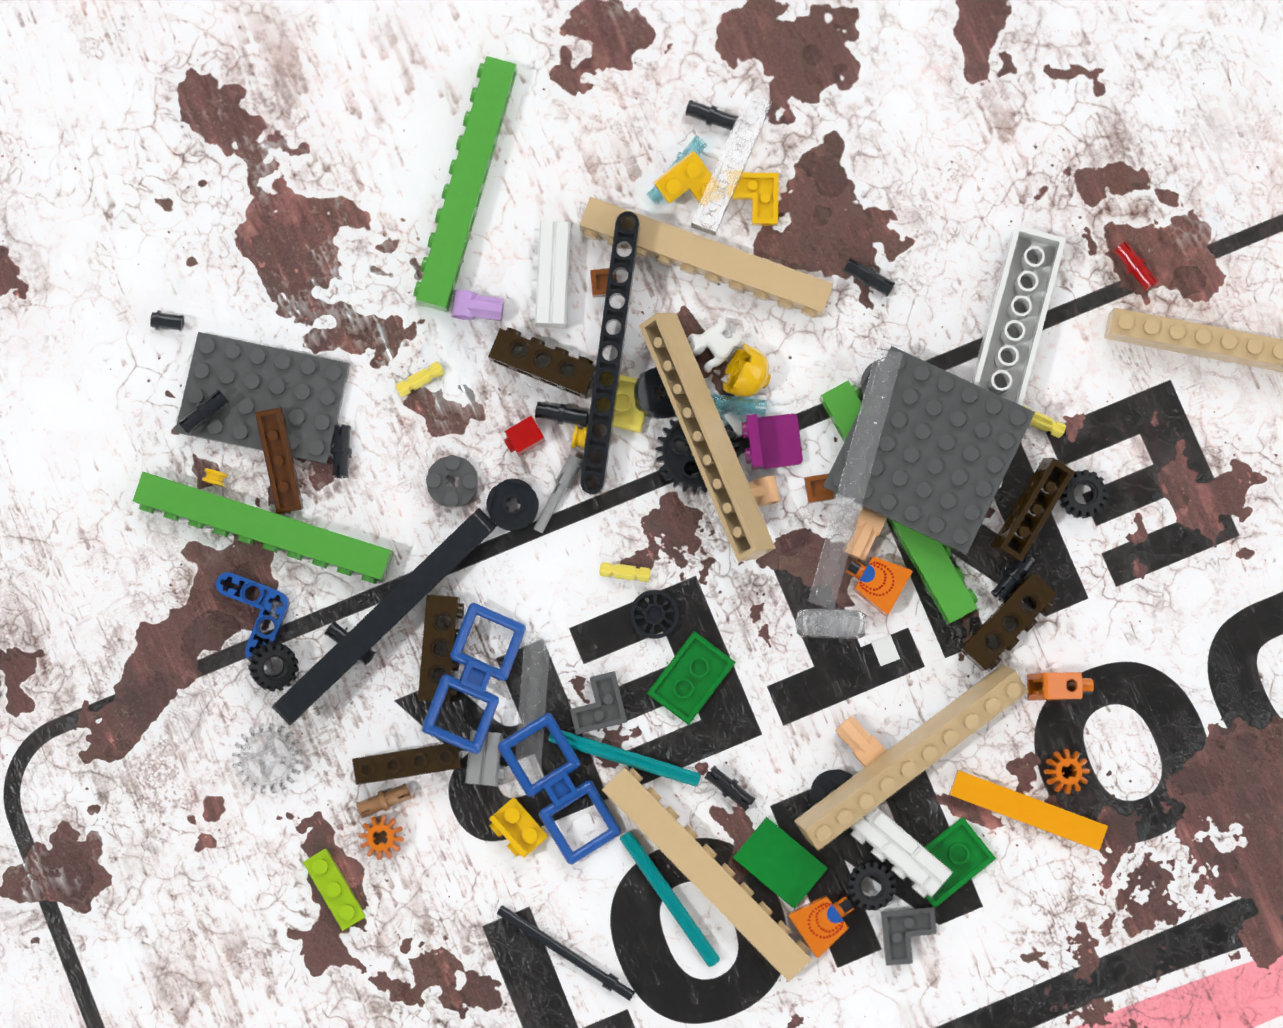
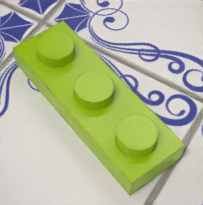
(334, 889)

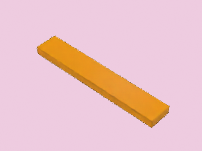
(1028, 810)

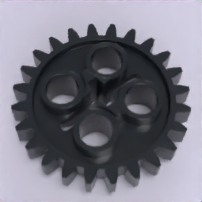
(675, 461)

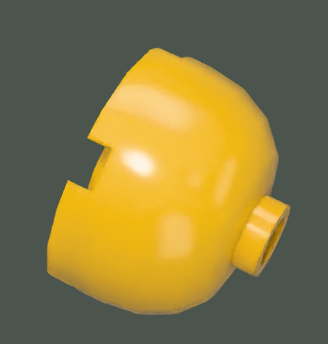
(747, 372)

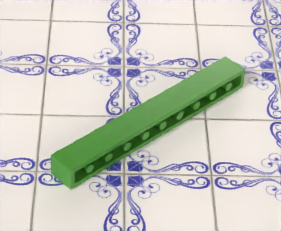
(466, 184)
(262, 526)
(927, 555)

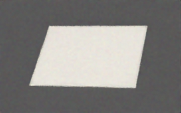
(735, 422)
(885, 650)

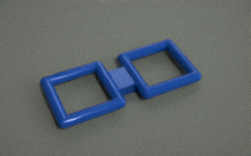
(474, 678)
(559, 788)

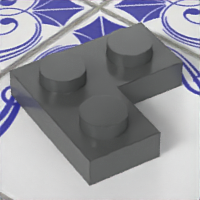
(606, 710)
(899, 927)

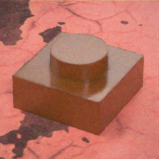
(599, 281)
(815, 490)

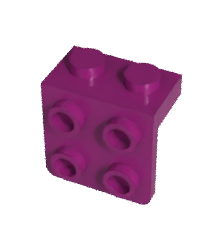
(772, 441)

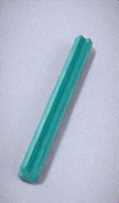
(631, 759)
(669, 899)

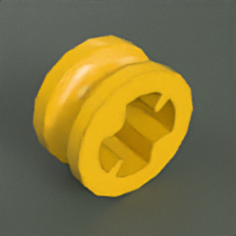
(579, 437)
(214, 477)

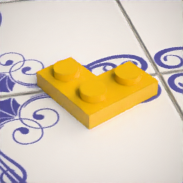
(686, 174)
(763, 191)

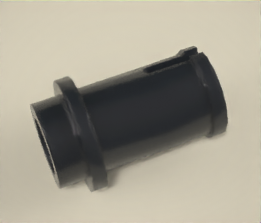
(166, 321)

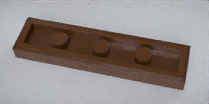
(279, 460)

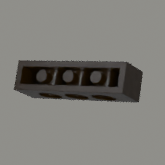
(509, 339)
(1032, 509)
(1032, 588)
(435, 608)
(407, 763)

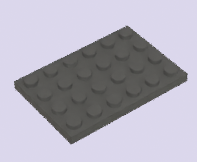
(263, 379)

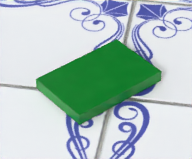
(691, 677)
(961, 853)
(780, 862)

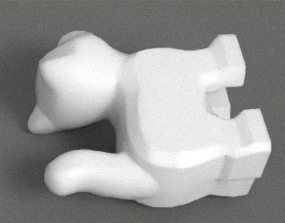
(717, 343)

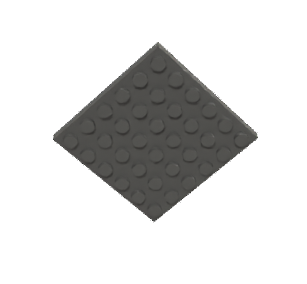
(939, 453)

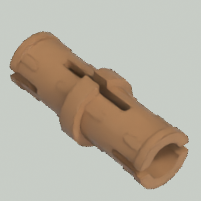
(383, 800)

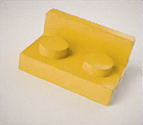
(518, 828)

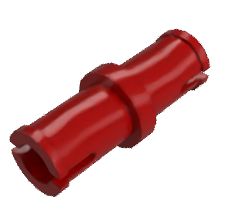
(1135, 266)

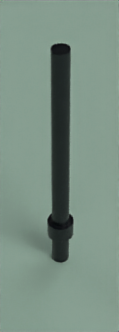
(609, 981)

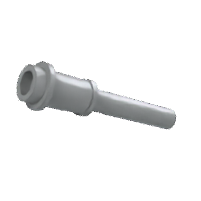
(563, 481)

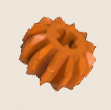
(1065, 761)
(383, 846)

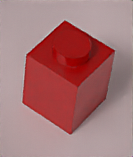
(523, 436)

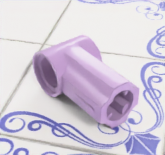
(469, 305)

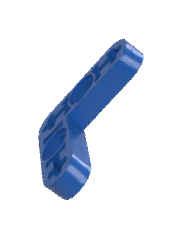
(262, 603)

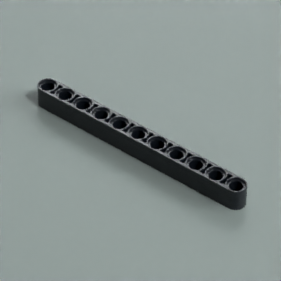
(608, 340)
(383, 617)

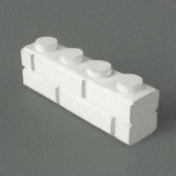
(552, 274)
(902, 851)

